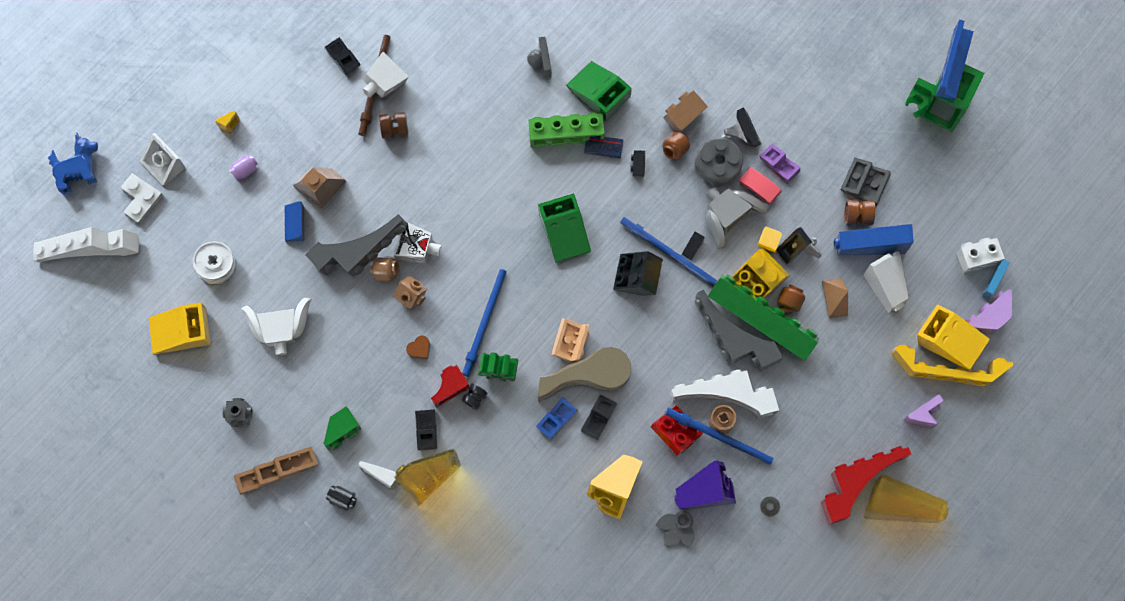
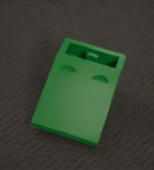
(600, 89)
(564, 227)

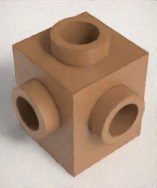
(410, 292)

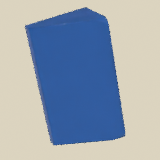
(294, 222)

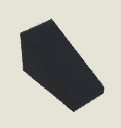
(693, 245)

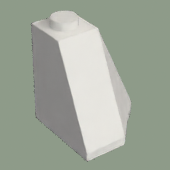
(888, 281)

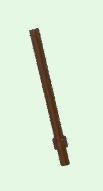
(366, 115)

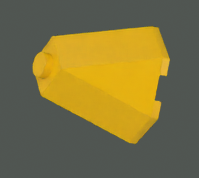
(614, 485)

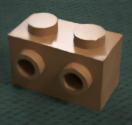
(685, 111)

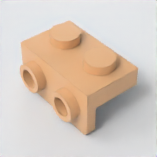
(570, 341)

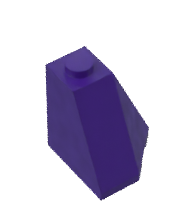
(706, 489)

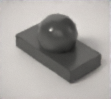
(540, 58)

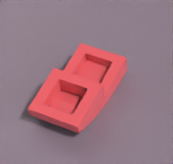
(760, 185)

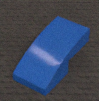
(556, 418)

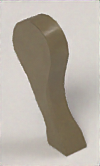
(604, 369)

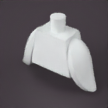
(278, 327)

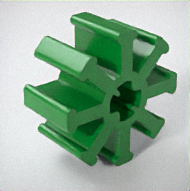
(498, 366)

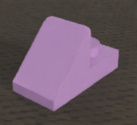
(922, 416)

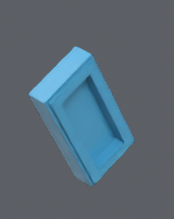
(995, 279)

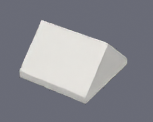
(161, 160)

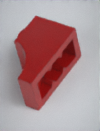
(452, 385)

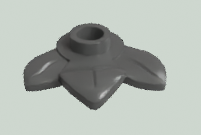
(674, 530)

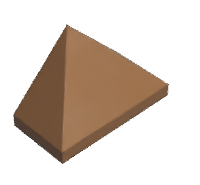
(836, 297)

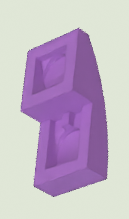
(779, 163)

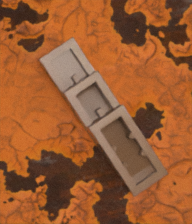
(275, 470)

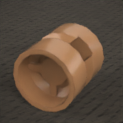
(722, 419)

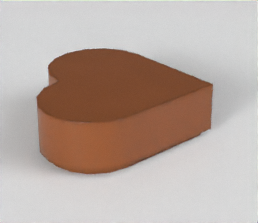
(419, 348)

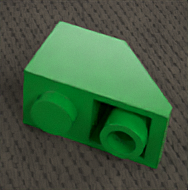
(340, 427)

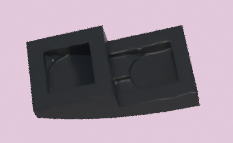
(342, 56)
(599, 417)
(426, 429)

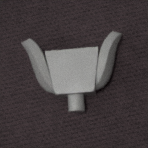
(729, 210)

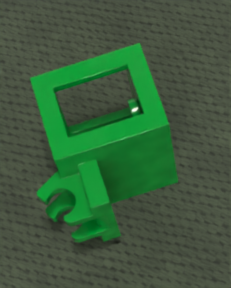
(924, 96)

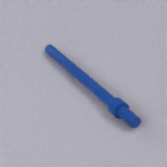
(638, 230)
(472, 356)
(684, 419)

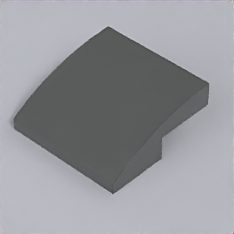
(865, 181)

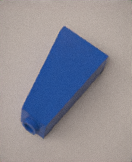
(875, 241)

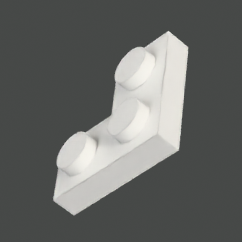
(144, 198)

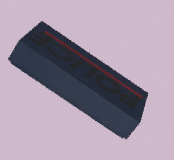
(606, 147)

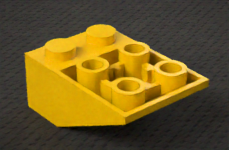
(761, 274)
(179, 329)
(952, 338)

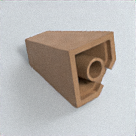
(319, 184)

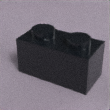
(638, 166)

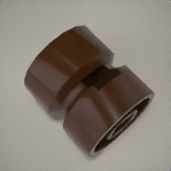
(387, 128)

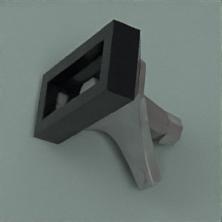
(742, 129)
(798, 243)

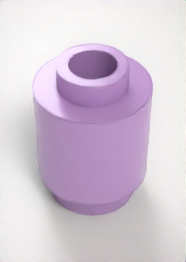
(243, 167)

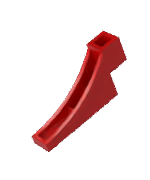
(853, 478)

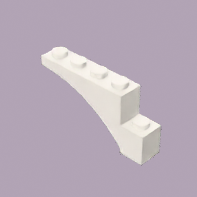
(87, 243)
(733, 389)

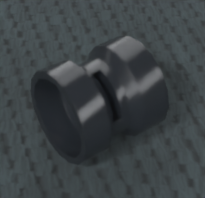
(474, 396)

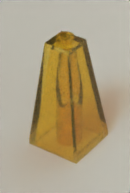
(901, 502)

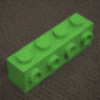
(565, 129)

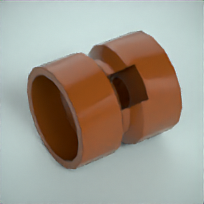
(859, 212)

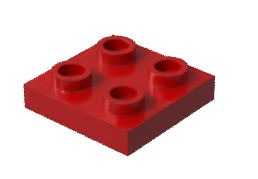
(675, 435)

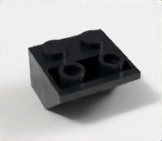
(638, 273)

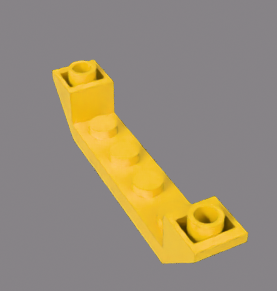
(906, 356)

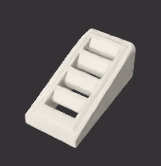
(381, 474)

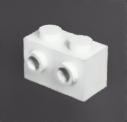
(980, 255)

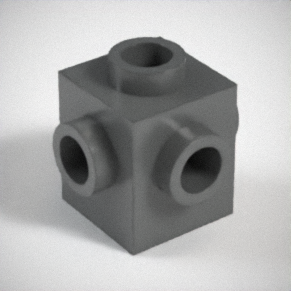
(242, 417)

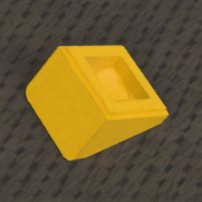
(228, 121)
(769, 239)

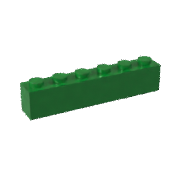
(764, 317)

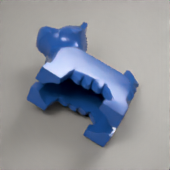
(75, 167)

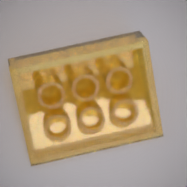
(426, 475)

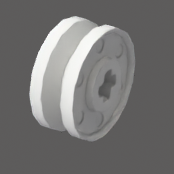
(214, 252)

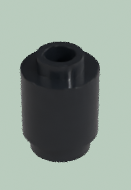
(341, 497)

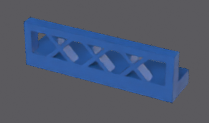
(954, 62)

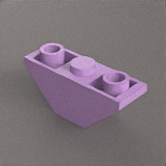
(994, 315)

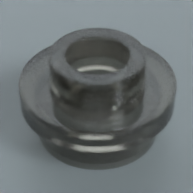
(776, 506)

